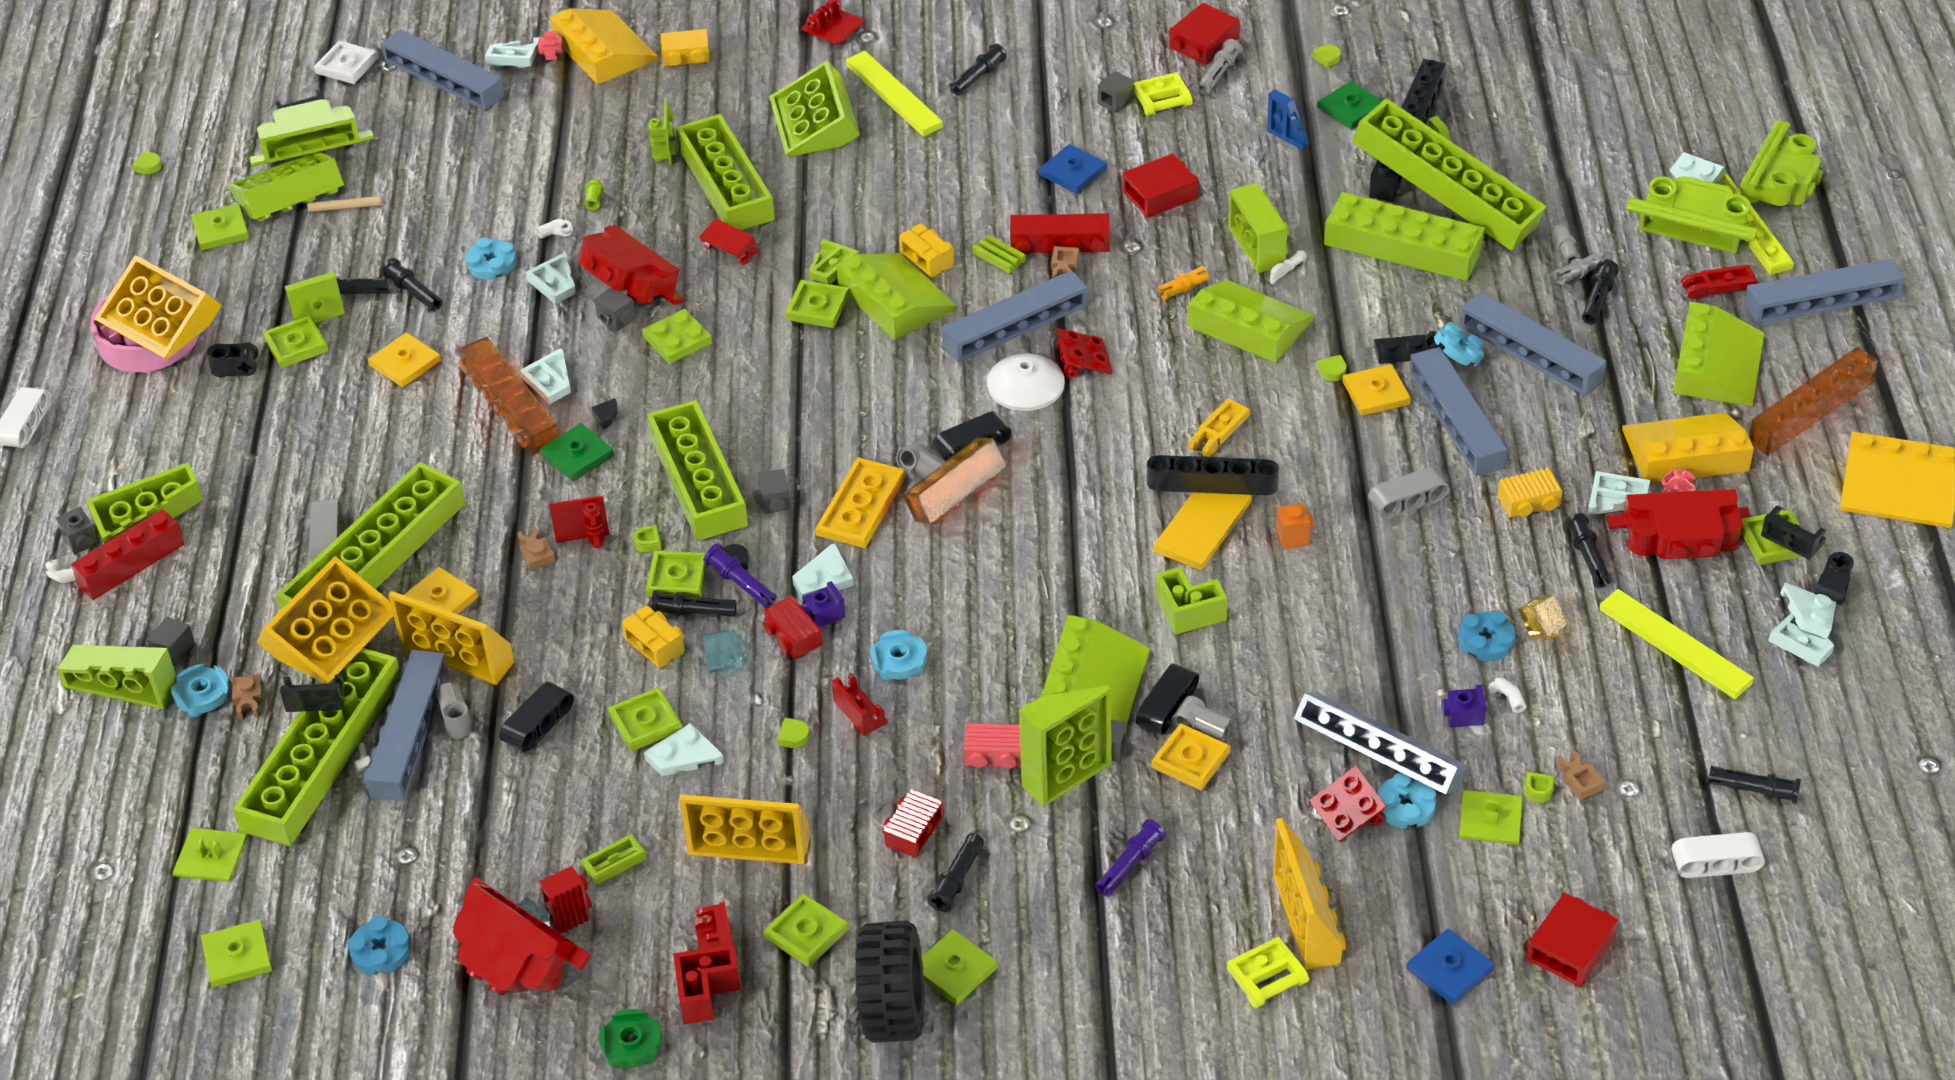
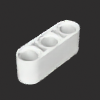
(23, 416)
(1717, 855)

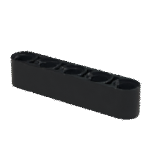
(1212, 475)

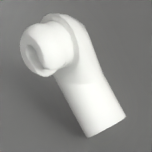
(556, 227)
(59, 573)
(1512, 692)

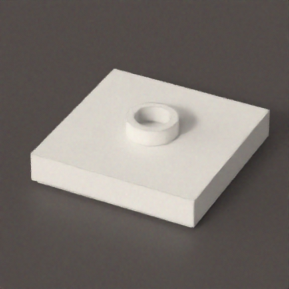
(346, 62)

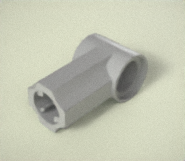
(921, 463)
(454, 711)
(1196, 715)

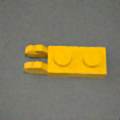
(1219, 426)

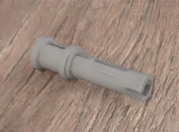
(1222, 61)

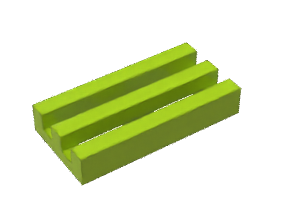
(1001, 252)
(616, 862)

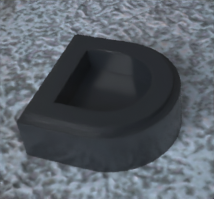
(739, 552)

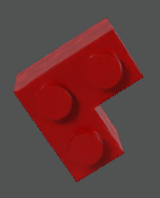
(702, 975)

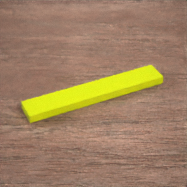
(894, 93)
(1765, 245)
(1676, 644)

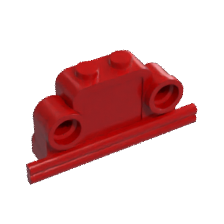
(629, 266)
(1681, 523)
(510, 944)

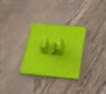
(1490, 817)
(210, 854)

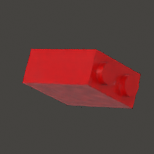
(1203, 33)
(1160, 185)
(1572, 939)

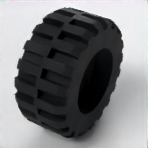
(890, 981)

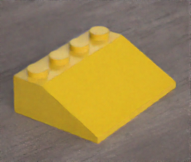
(601, 42)
(157, 309)
(1698, 444)
(1899, 480)
(326, 622)
(465, 642)
(745, 829)
(1305, 901)

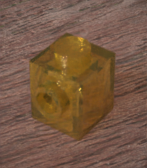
(1543, 617)

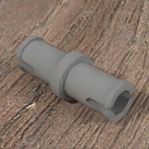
(1565, 243)
(1577, 269)

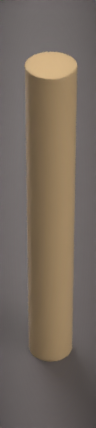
(344, 204)

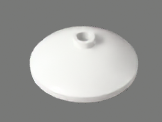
(1025, 382)

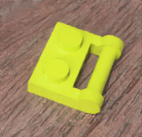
(1160, 88)
(1262, 964)

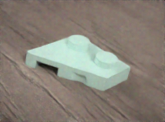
(553, 278)
(548, 376)
(822, 569)
(1812, 611)
(1800, 642)

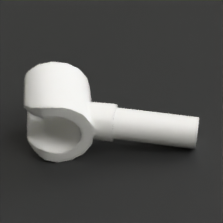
(364, 761)

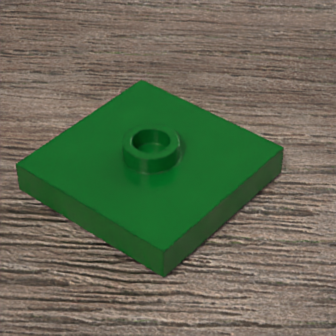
(1349, 104)
(576, 452)

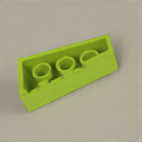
(127, 506)
(120, 673)

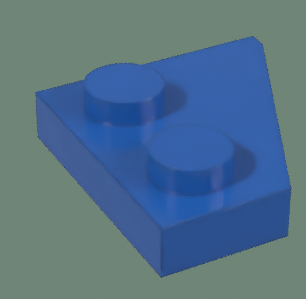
(1285, 120)

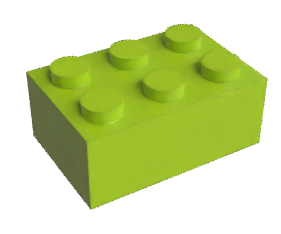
(1257, 227)

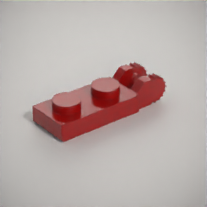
(1718, 281)

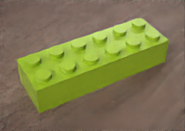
(725, 173)
(1404, 236)
(697, 470)

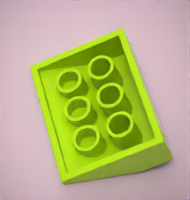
(814, 112)
(287, 185)
(893, 292)
(1247, 319)
(1718, 356)
(1095, 657)
(1064, 741)

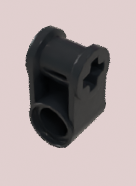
(231, 359)
(1835, 577)

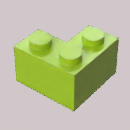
(1187, 605)

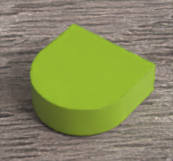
(1327, 55)
(1437, 125)
(147, 163)
(1332, 368)
(647, 539)
(793, 733)
(1538, 787)

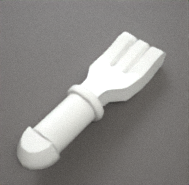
(1281, 269)

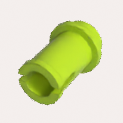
(593, 190)

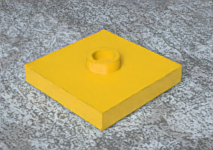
(404, 359)
(1376, 390)
(443, 591)
(1190, 756)

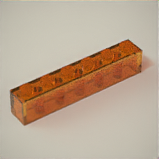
(508, 395)
(1812, 401)

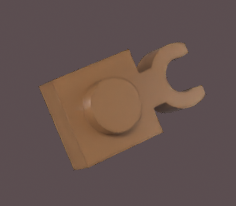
(1064, 260)
(535, 550)
(246, 694)
(1580, 778)

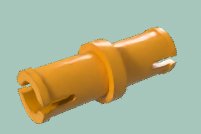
(1183, 283)

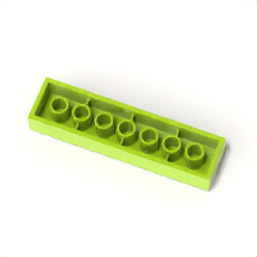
(1448, 174)
(389, 529)
(315, 752)

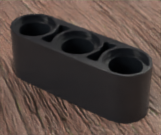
(958, 437)
(1166, 698)
(536, 716)

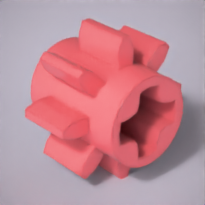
(550, 45)
(1678, 481)

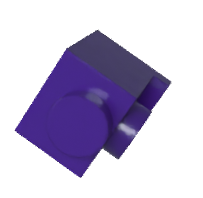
(824, 605)
(1464, 707)

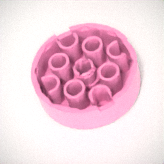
(126, 354)

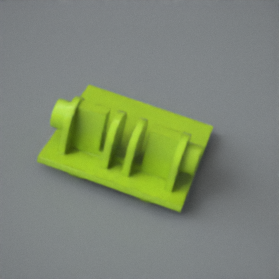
(661, 136)

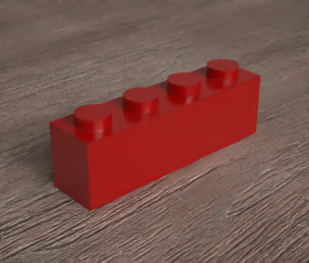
(1043, 231)
(127, 554)

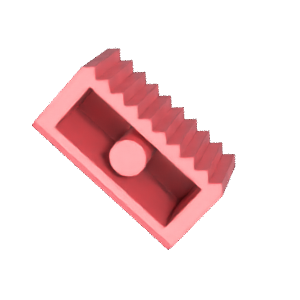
(992, 745)

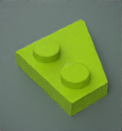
(824, 265)

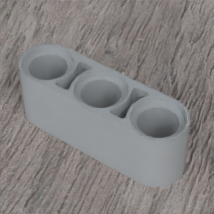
(1408, 492)
(324, 525)

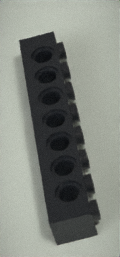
(1419, 103)

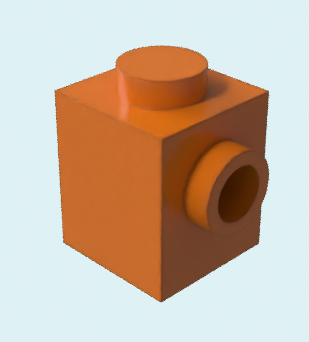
(1293, 525)

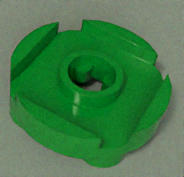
(633, 1053)

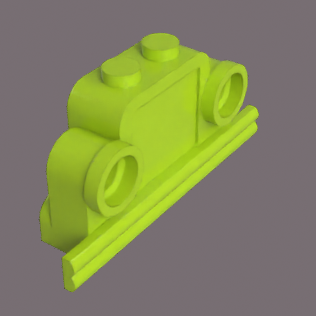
(307, 130)
(1783, 169)
(1694, 213)

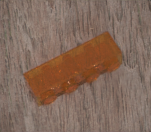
(954, 481)

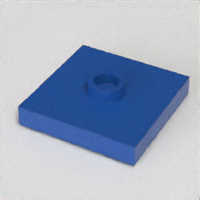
(1073, 168)
(1450, 966)

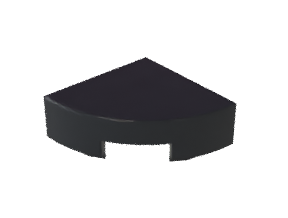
(605, 412)

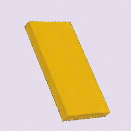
(860, 502)
(1201, 527)

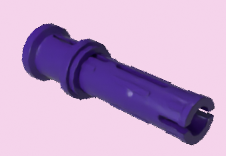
(731, 569)
(1137, 849)

